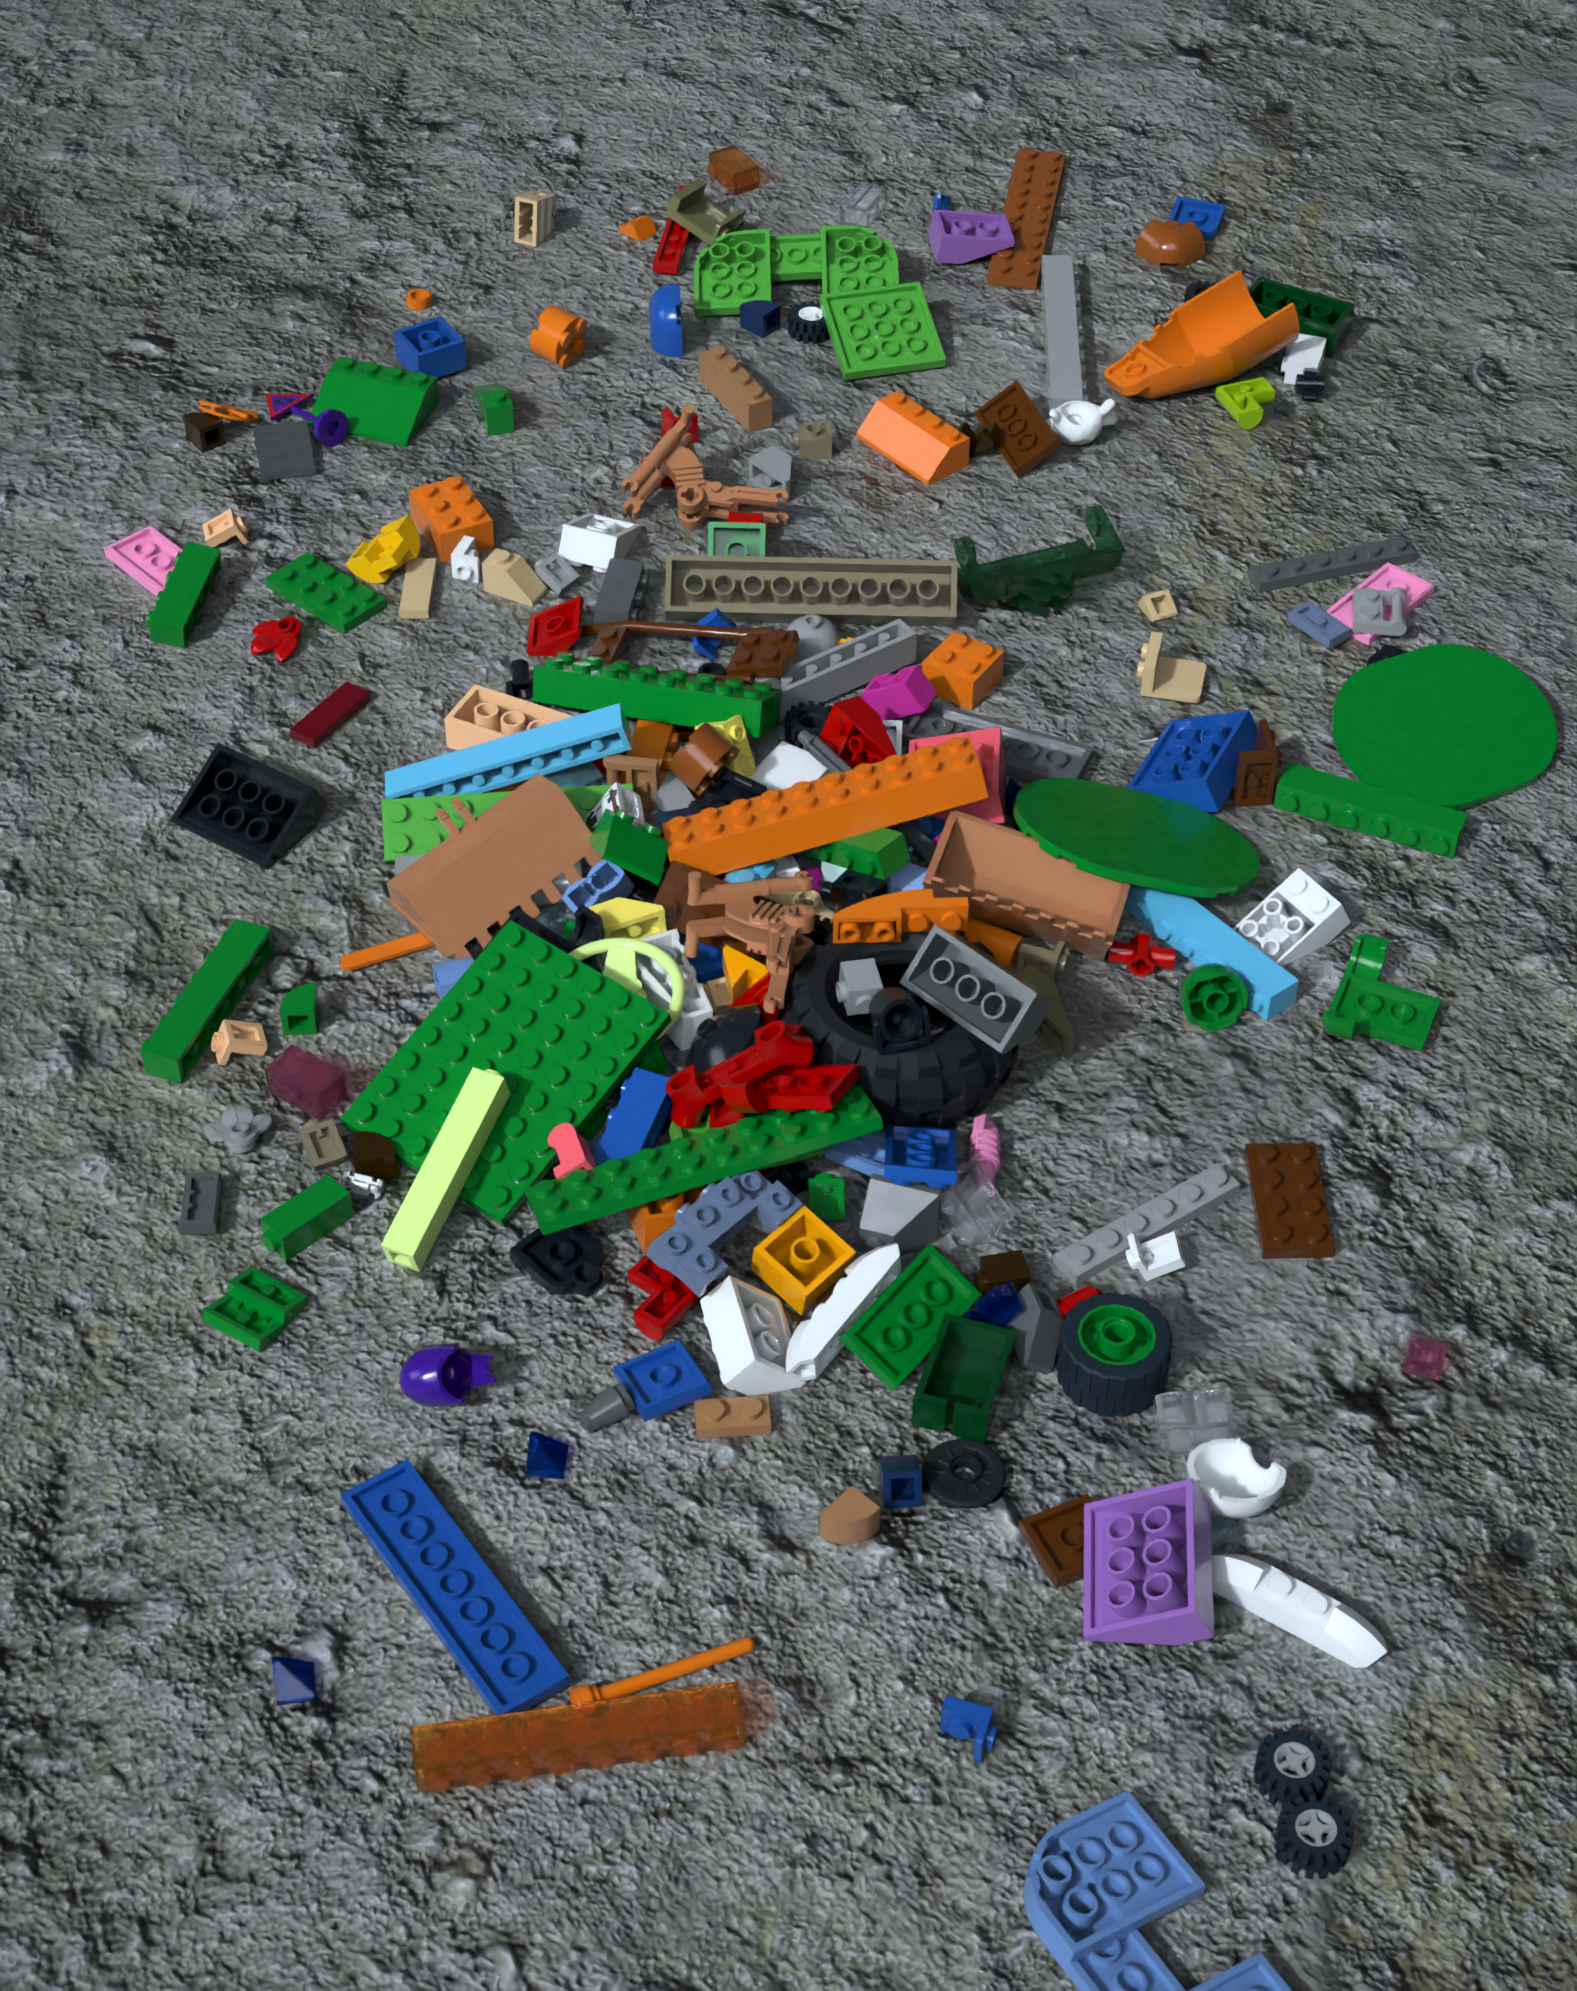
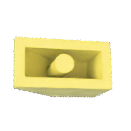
(630, 918)

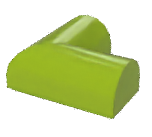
(1244, 399)

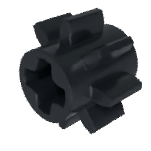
(1309, 384)

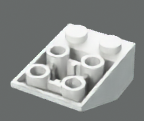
(1294, 920)

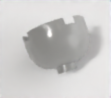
(815, 636)

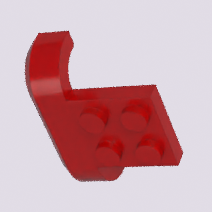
(791, 1088)

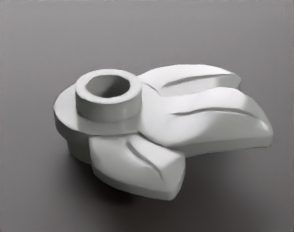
(238, 1128)

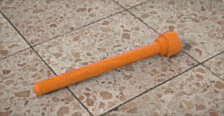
(662, 1674)

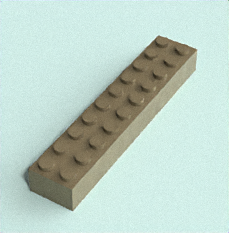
(801, 586)

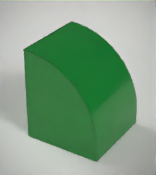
(300, 1010)

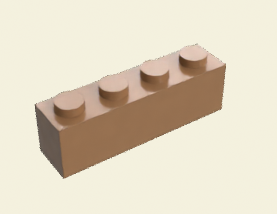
(735, 389)

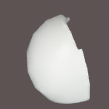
(1233, 1479)

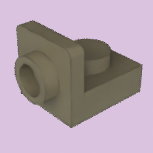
(1045, 960)
(322, 1143)

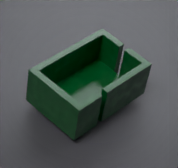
(964, 1377)

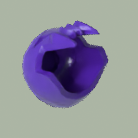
(439, 1374)

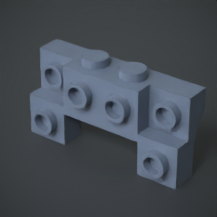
(713, 1220)

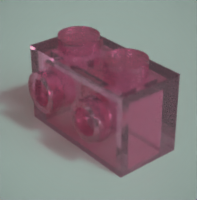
(306, 1082)

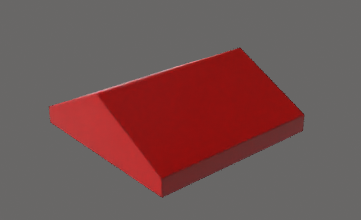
(555, 628)

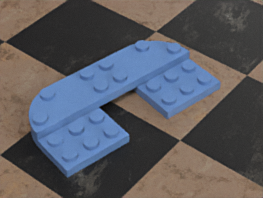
(1102, 1881)

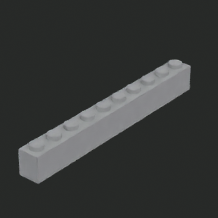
(1062, 331)

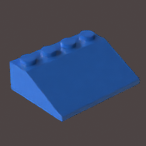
(1197, 759)

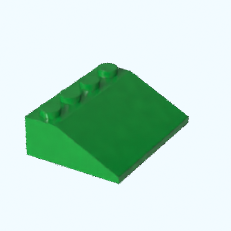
(378, 400)

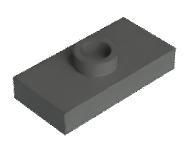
(201, 1203)

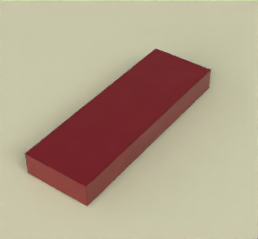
(330, 714)

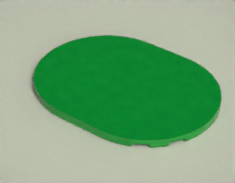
(1444, 726)
(1136, 837)

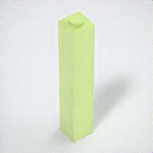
(446, 1169)

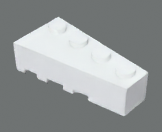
(659, 988)

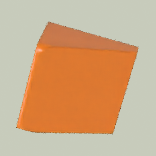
(639, 228)

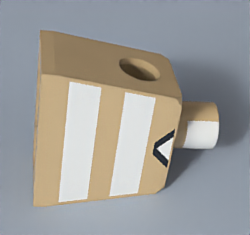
(534, 217)

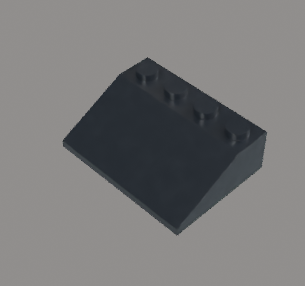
(248, 807)

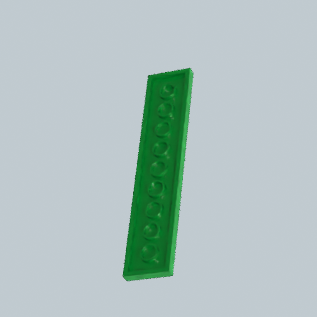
(697, 1161)

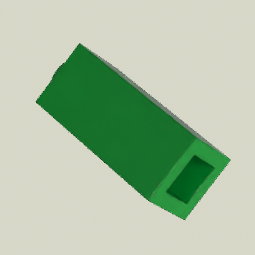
(306, 1218)

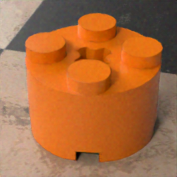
(559, 336)

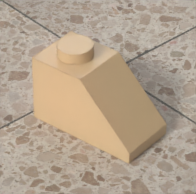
(511, 578)

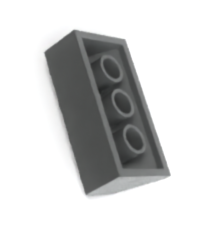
(976, 990)

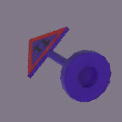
(329, 426)

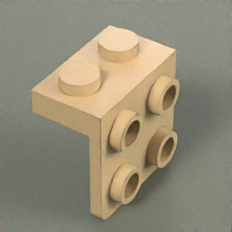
(1168, 676)

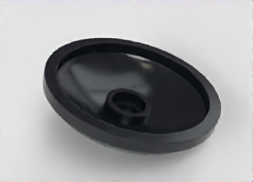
(725, 1035)

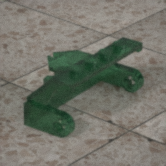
(1042, 575)

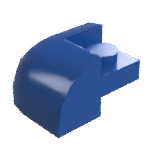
(666, 321)

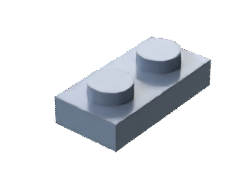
(1319, 624)

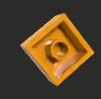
(801, 1259)

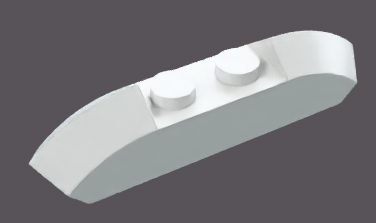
(817, 1339)
(1297, 1609)

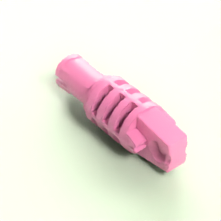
(985, 1146)

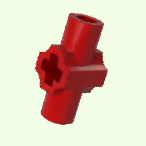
(1142, 955)

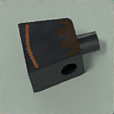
(853, 888)

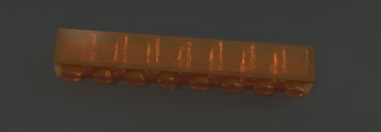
(578, 1737)

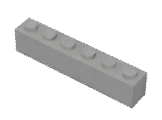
(846, 666)

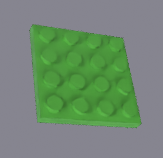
(882, 330)

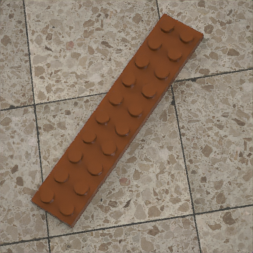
(1030, 214)

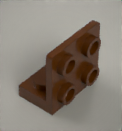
(1257, 770)

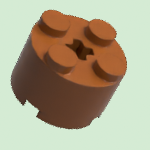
(702, 758)

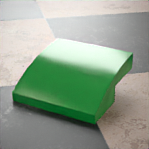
(255, 1308)

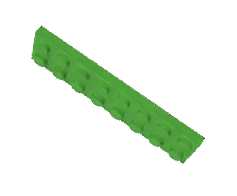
(414, 829)

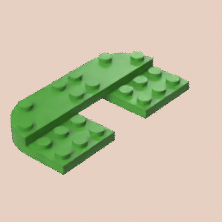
(747, 261)

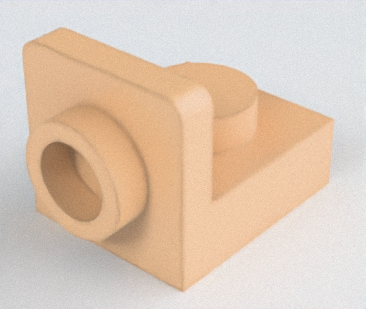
(224, 527)
(238, 1038)

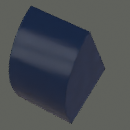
(760, 317)
(900, 1481)

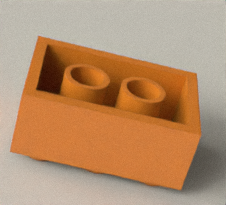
(447, 513)

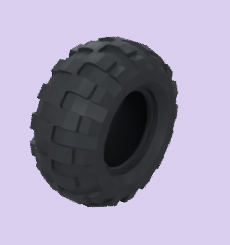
(908, 1088)

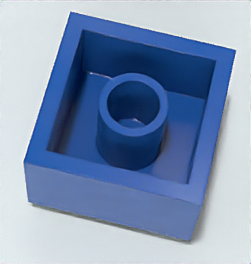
(430, 348)

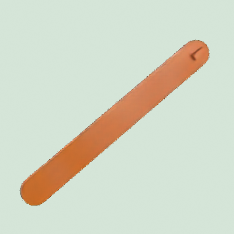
(386, 951)

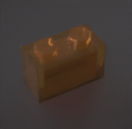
(733, 170)

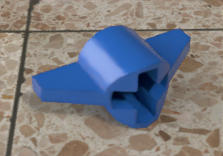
(941, 202)

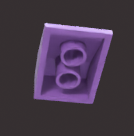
(965, 236)

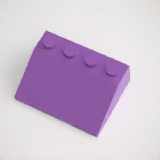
(1149, 1567)

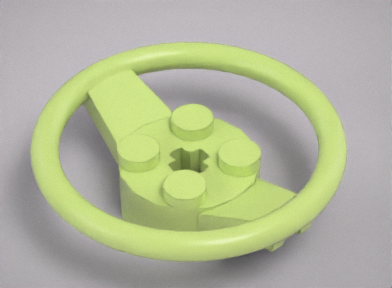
(622, 968)

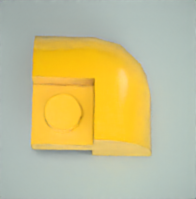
(386, 551)

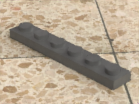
(1330, 564)

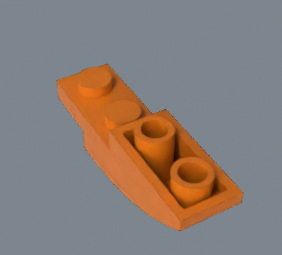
(891, 914)

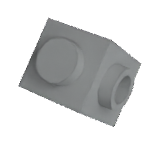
(857, 985)

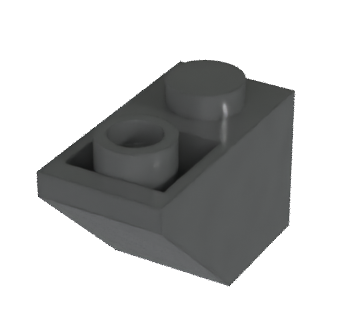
(1037, 1329)

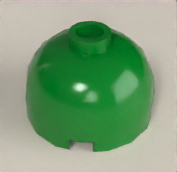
(1213, 996)

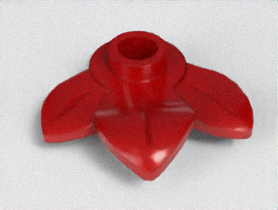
(277, 636)

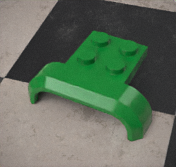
(1376, 1007)

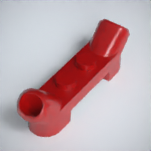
(772, 1048)

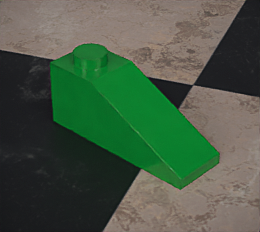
(495, 408)

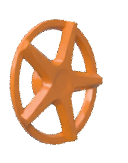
(228, 412)

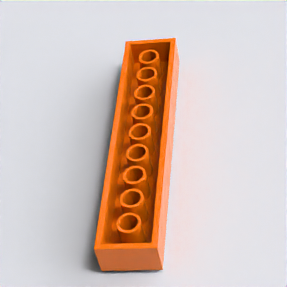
(828, 808)

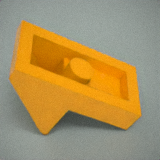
(740, 971)

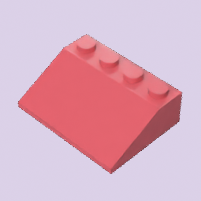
(993, 760)

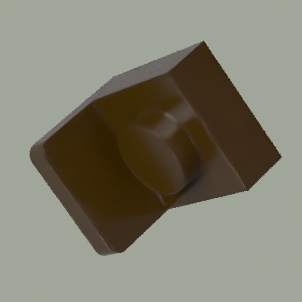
(981, 438)

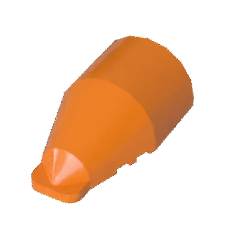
(1204, 343)

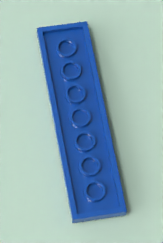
(455, 1590)

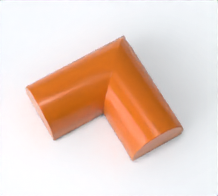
(1000, 942)

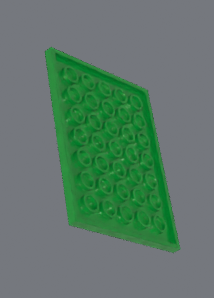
(541, 1023)

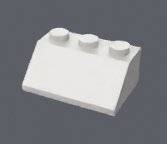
(748, 1337)

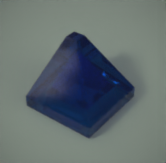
(546, 1457)
(293, 1680)

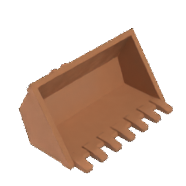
(492, 866)
(1023, 886)

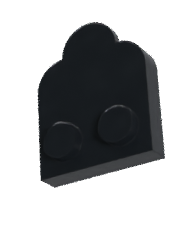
(562, 1260)

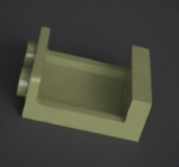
(701, 215)

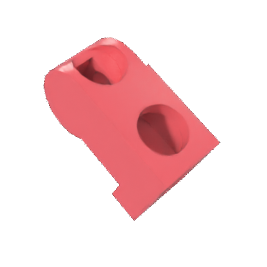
(571, 1150)

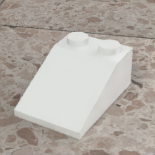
(596, 539)

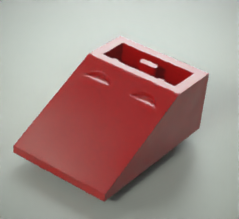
(857, 733)

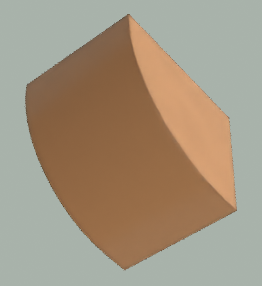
(850, 1518)

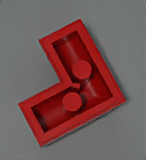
(667, 1300)

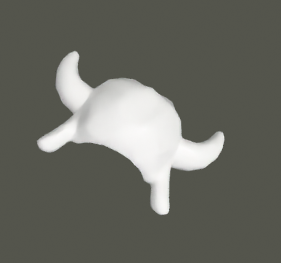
(1081, 420)

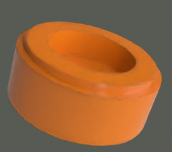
(419, 299)

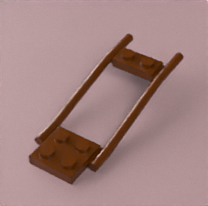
(758, 654)

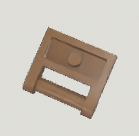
(639, 771)

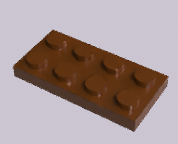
(1025, 433)
(674, 898)
(1289, 1201)

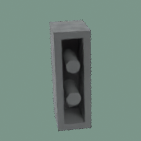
(621, 591)

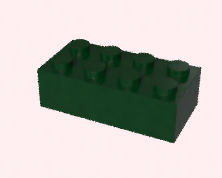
(1316, 313)

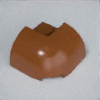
(1170, 243)

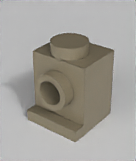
(814, 441)

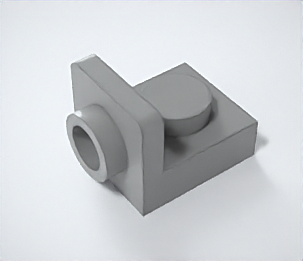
(556, 573)

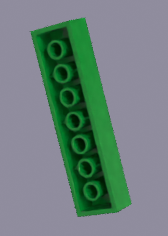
(655, 694)

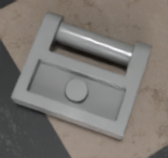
(1368, 611)

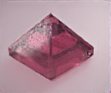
(1425, 1358)

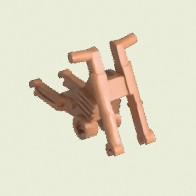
(677, 459)
(763, 927)

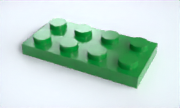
(326, 592)
(908, 1315)

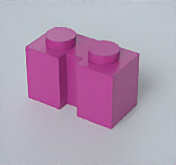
(899, 694)

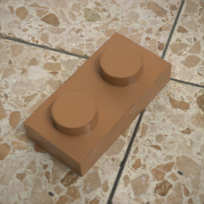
(732, 1416)

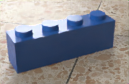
(636, 1119)

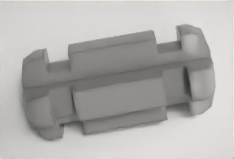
(363, 1184)

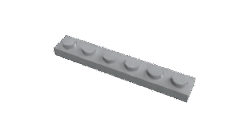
(1147, 1222)

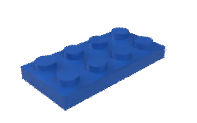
(920, 1156)

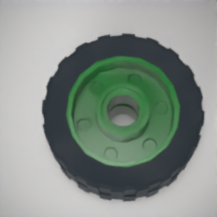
(1114, 1354)

